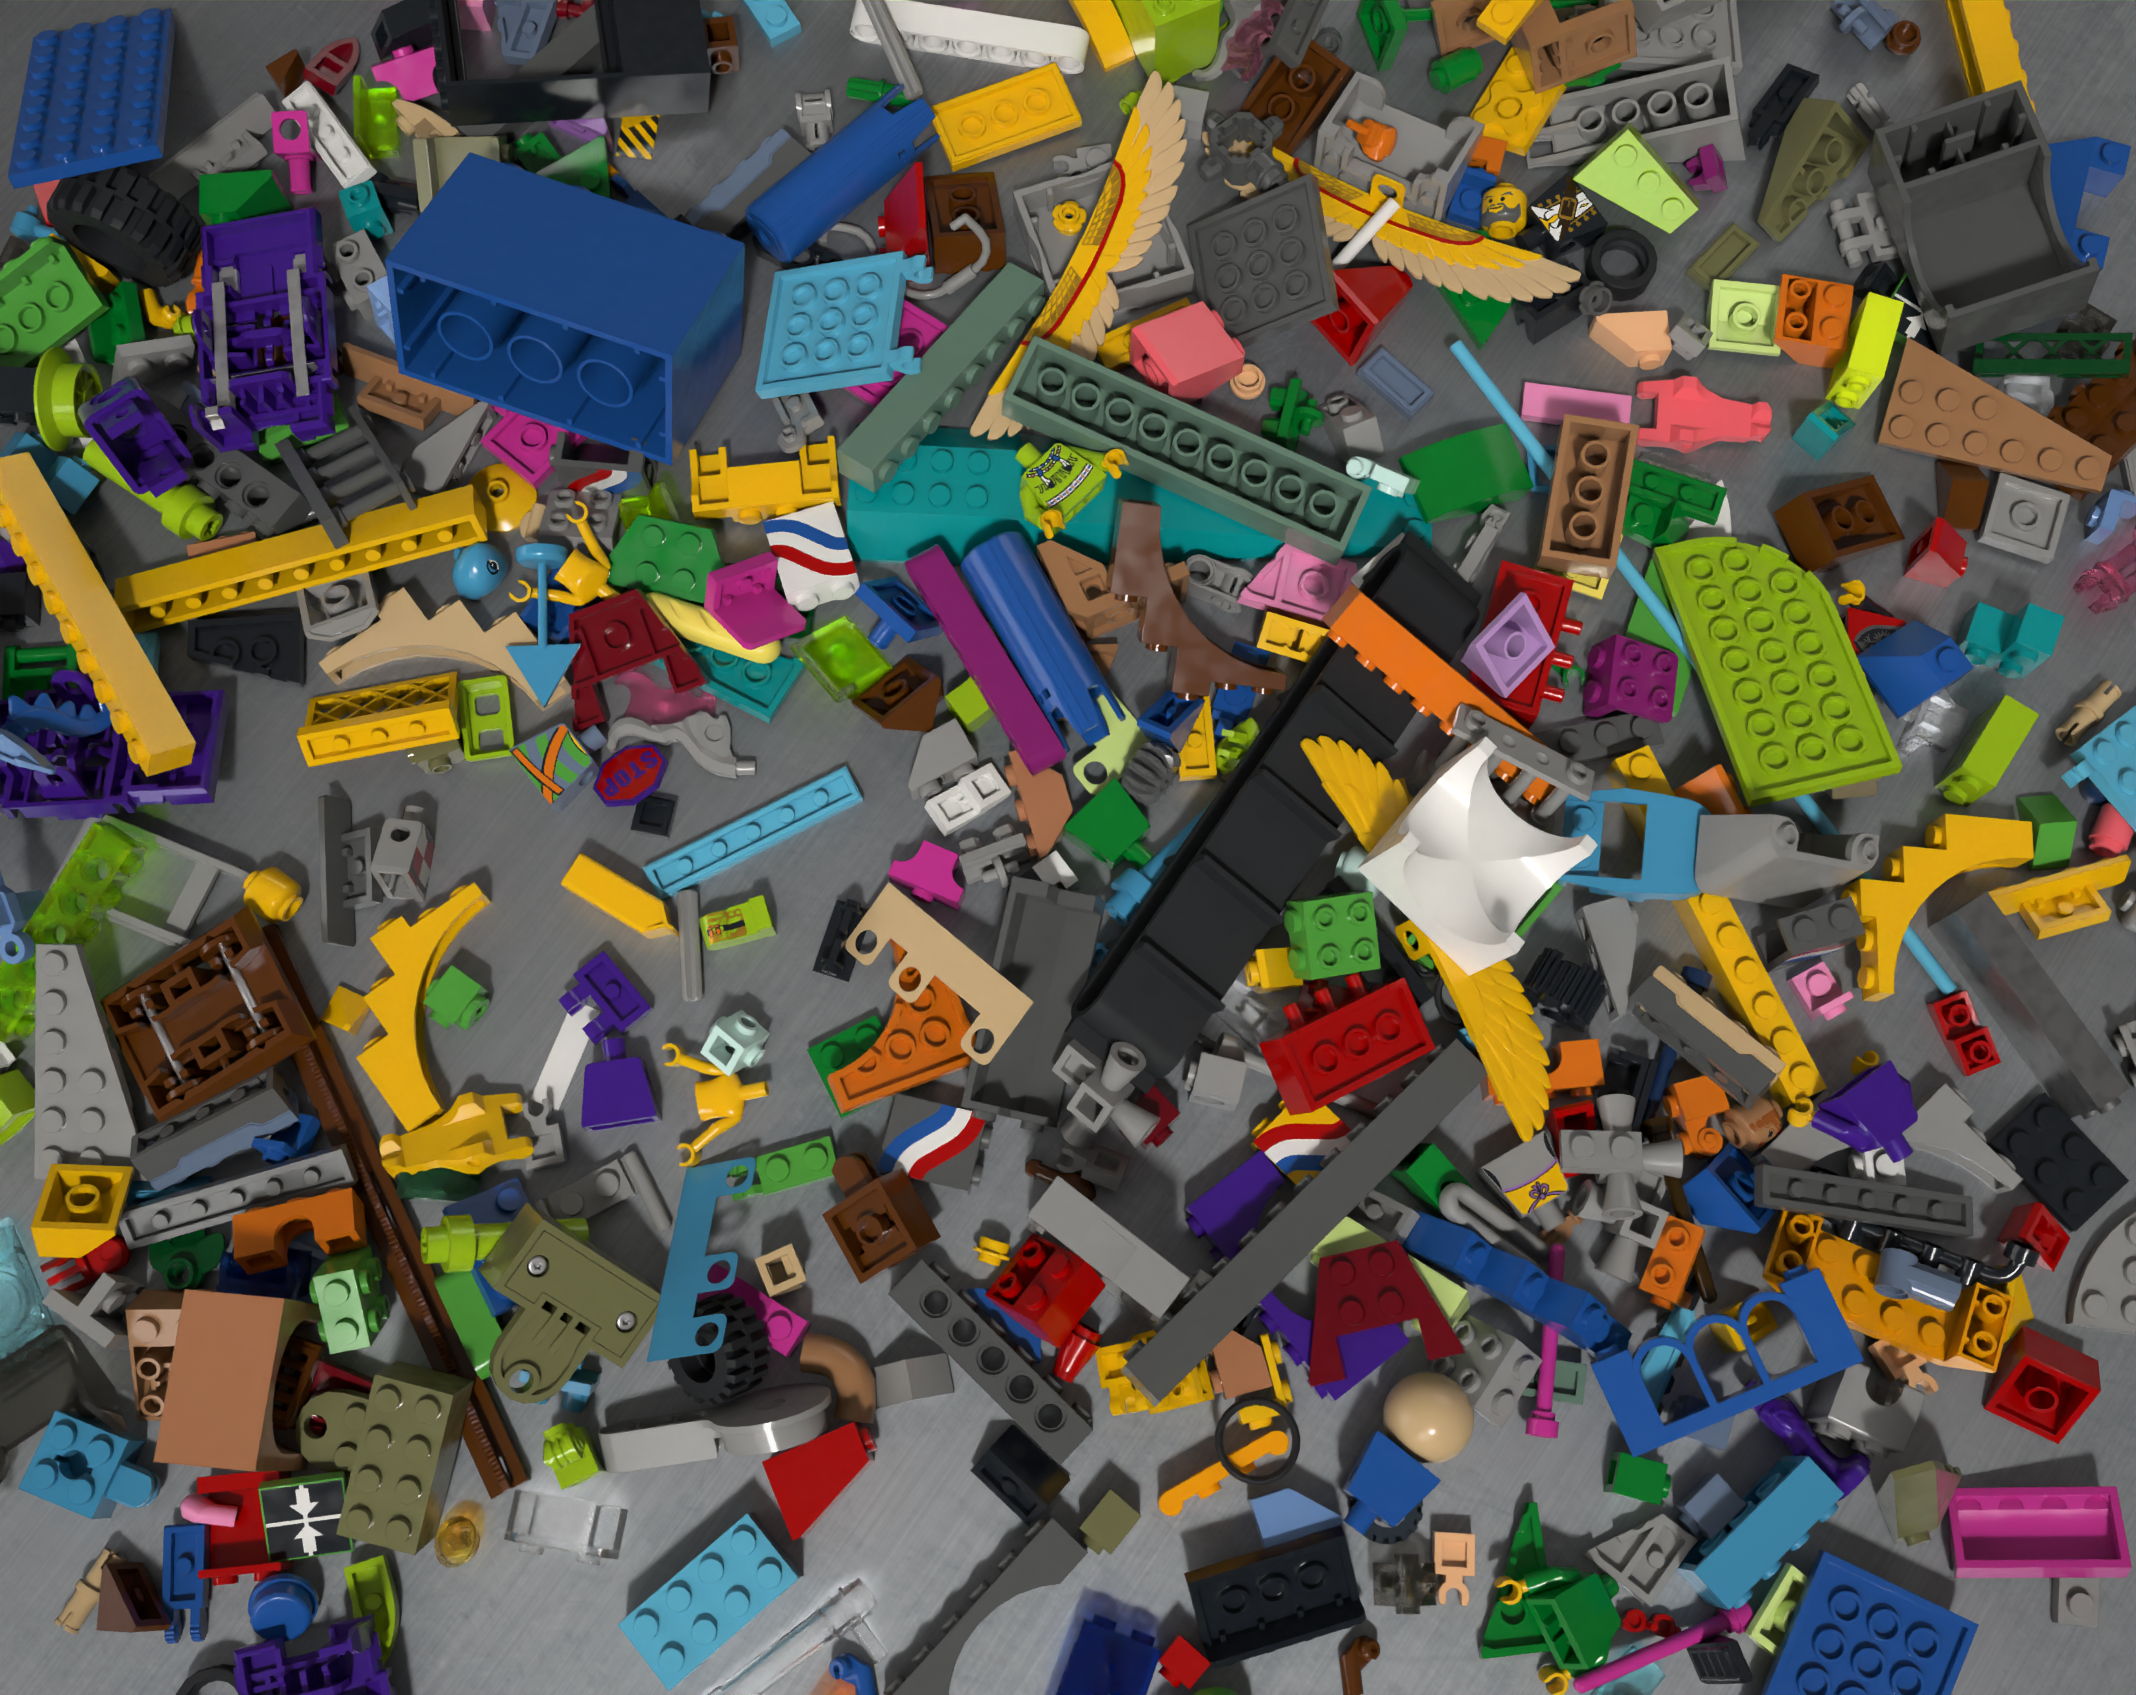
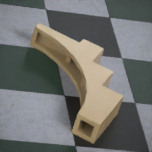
(449, 634)

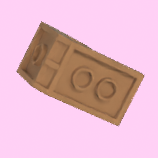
(1083, 590)

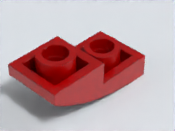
(1961, 1033)

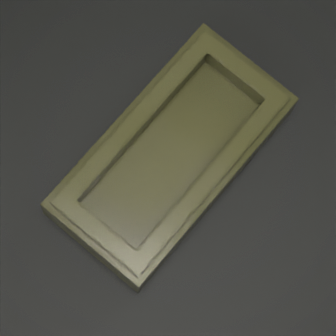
(1723, 257)

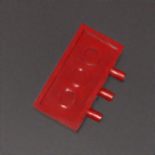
(1550, 600)
(1345, 1043)

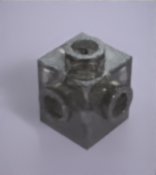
(2084, 321)
(1405, 1583)

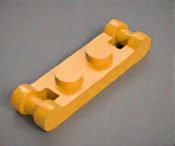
(1206, 1480)

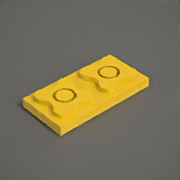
(1512, 108)
(1005, 116)

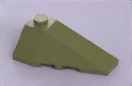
(1813, 154)
(1917, 1499)

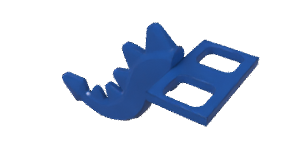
(61, 720)

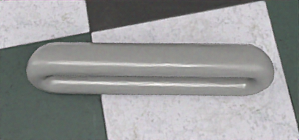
(1474, 1212)

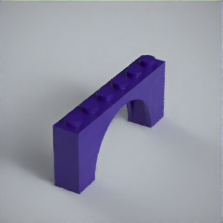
(1225, 1217)

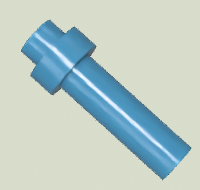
(1134, 885)

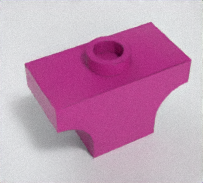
(409, 71)
(930, 876)

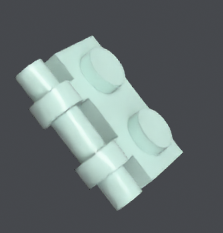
(1389, 479)

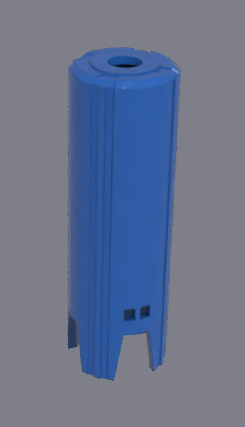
(839, 177)
(1039, 635)

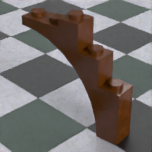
(1139, 571)

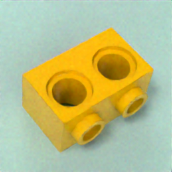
(1289, 637)

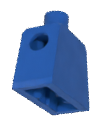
(1385, 1484)

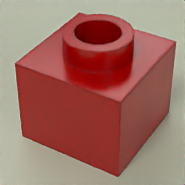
(1182, 1662)

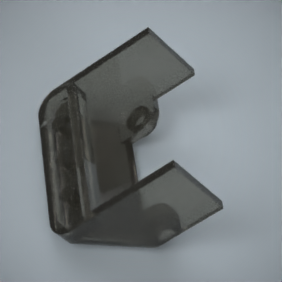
(49, 1376)

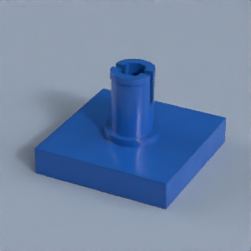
(899, 610)

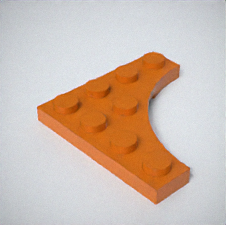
(914, 1048)

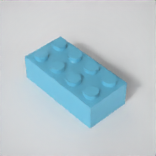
(710, 1600)

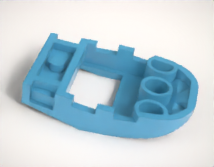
(1667, 849)

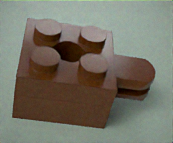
(860, 1220)

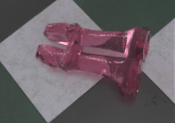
(2109, 580)

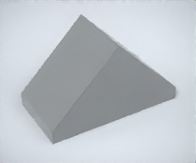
(912, 1380)

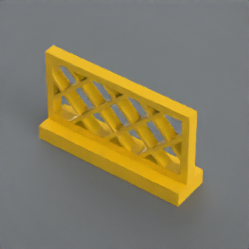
(370, 733)

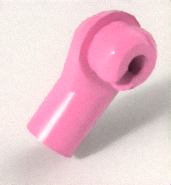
(201, 1509)

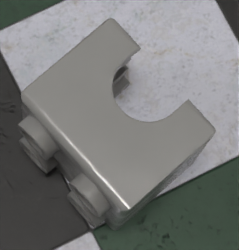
(1875, 1425)

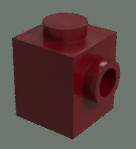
(1160, 1106)

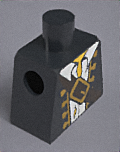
(1561, 221)

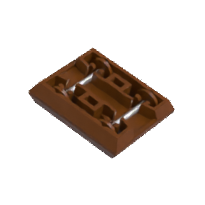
(211, 1019)

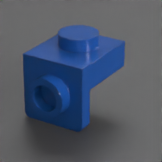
(289, 1143)

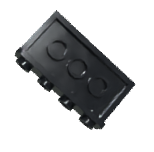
(1275, 1597)

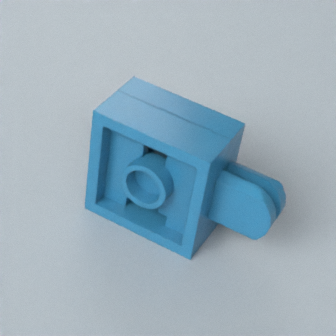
(89, 1468)

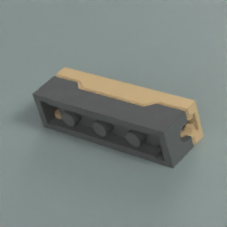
(1705, 1036)

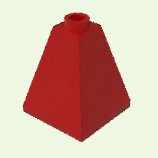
(1366, 305)

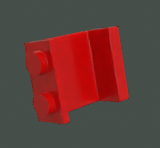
(244, 1546)

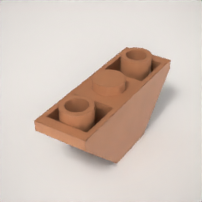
(1041, 803)

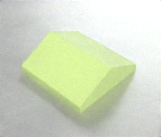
(1742, 317)
(1777, 1610)

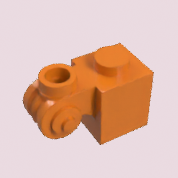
(1690, 1106)

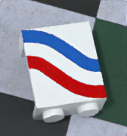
(812, 556)

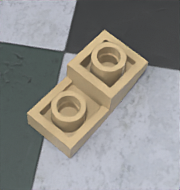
(420, 121)

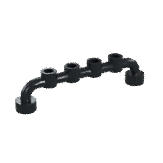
(1932, 1255)

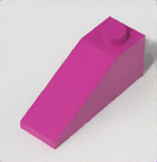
(781, 1325)

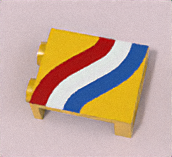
(1300, 1141)

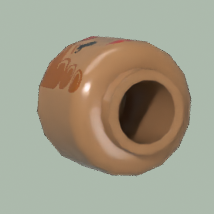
(1752, 1127)

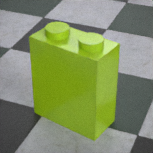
(1986, 751)

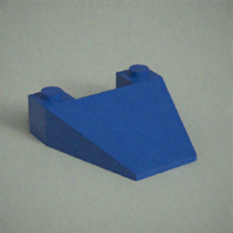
(2090, 167)

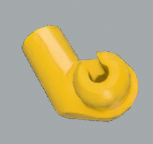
(156, 314)

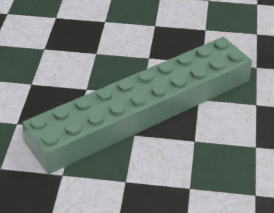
(1186, 450)

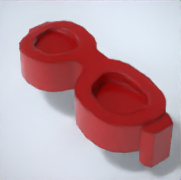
(1658, 1623)

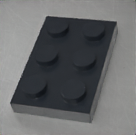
(2058, 1162)

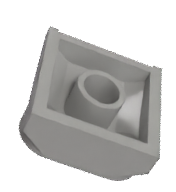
(339, 607)

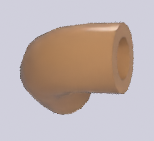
(848, 1372)

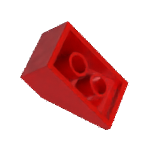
(906, 217)

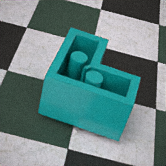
(2009, 641)

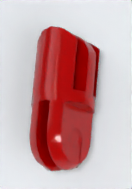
(105, 1258)

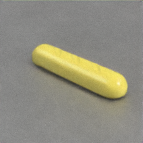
(699, 626)

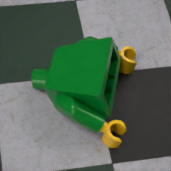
(1573, 1617)

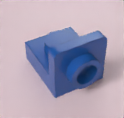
(1468, 197)

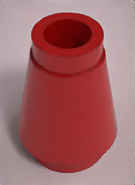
(1076, 1352)

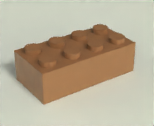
(1587, 496)

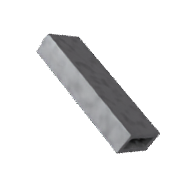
(2029, 1009)

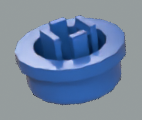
(282, 1606)

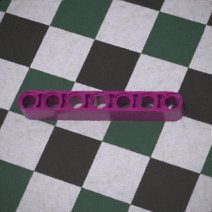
(985, 660)

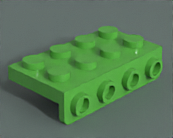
(44, 301)

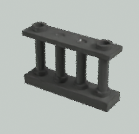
(1291, 33)
(323, 499)

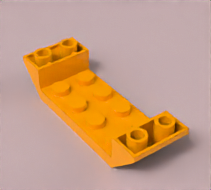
(1963, 1338)

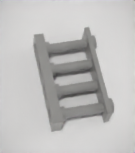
(1520, 751)

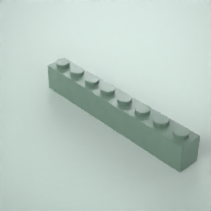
(946, 373)

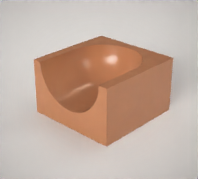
(226, 1381)

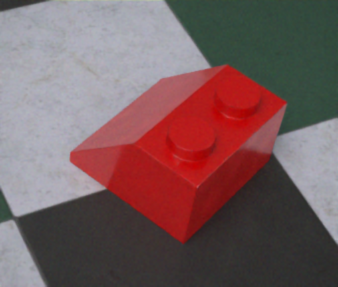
(2042, 1385)

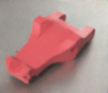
(1694, 417)

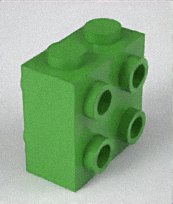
(1332, 935)
(350, 1300)

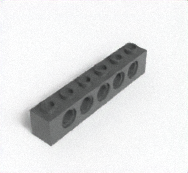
(278, 515)
(912, 1296)

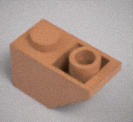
(1238, 1367)

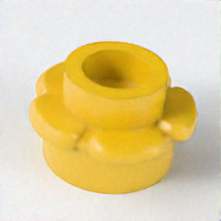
(1069, 226)
(992, 1250)

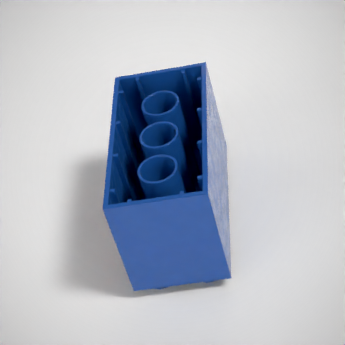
(567, 306)

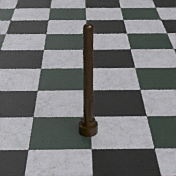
(1659, 1130)

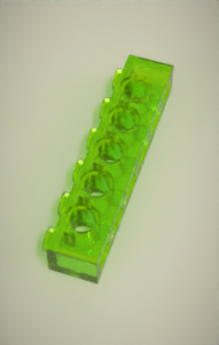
(60, 907)

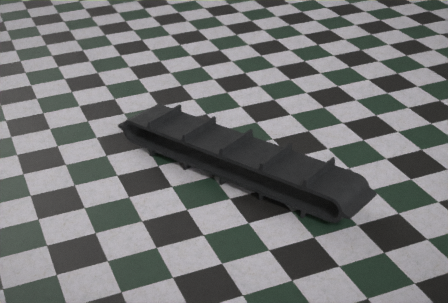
(1261, 831)

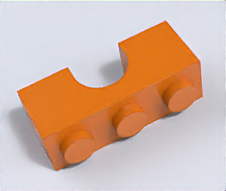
(1575, 1071)
(265, 1233)

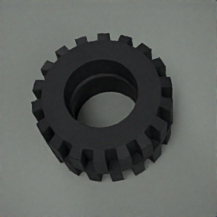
(736, 1364)

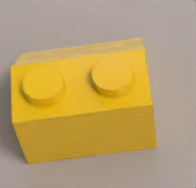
(79, 1208)

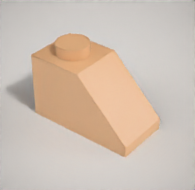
(1634, 337)

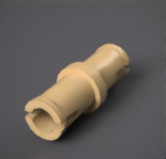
(2088, 713)
(87, 1593)

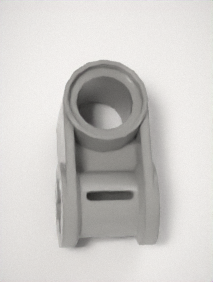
(1219, 581)

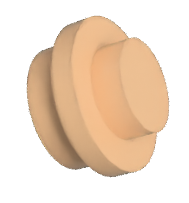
(1248, 383)

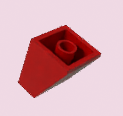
(818, 1474)

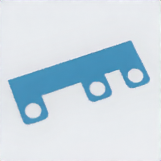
(688, 1266)

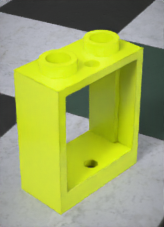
(1867, 353)

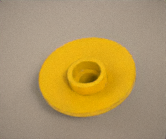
(507, 510)

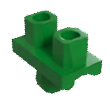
(1297, 416)

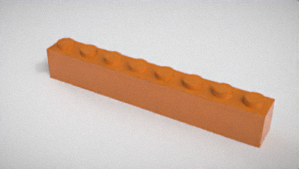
(1419, 671)

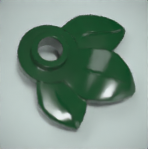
(190, 1251)

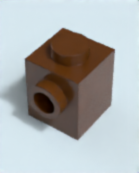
(721, 44)

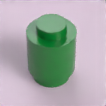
(1455, 70)

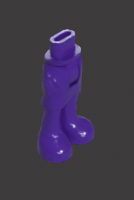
(1795, 1431)

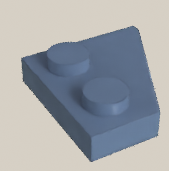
(524, 27)

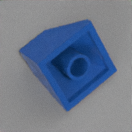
(1913, 666)
(1723, 1192)

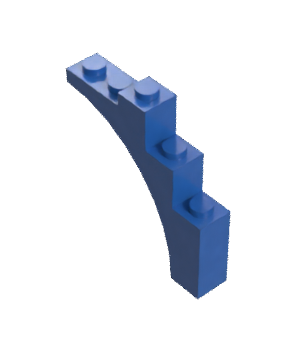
(1515, 1282)

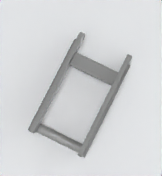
(192, 896)

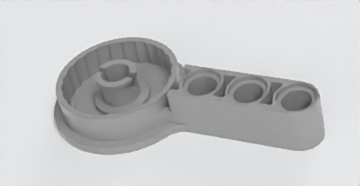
(744, 1426)

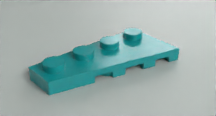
(744, 683)

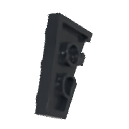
(251, 645)

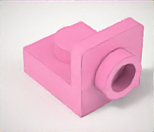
(1819, 992)

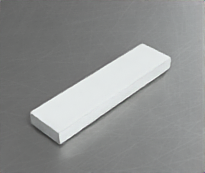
(330, 137)

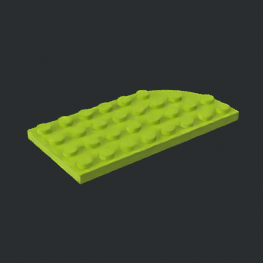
(1775, 669)

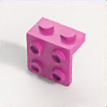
(748, 605)

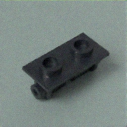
(833, 956)

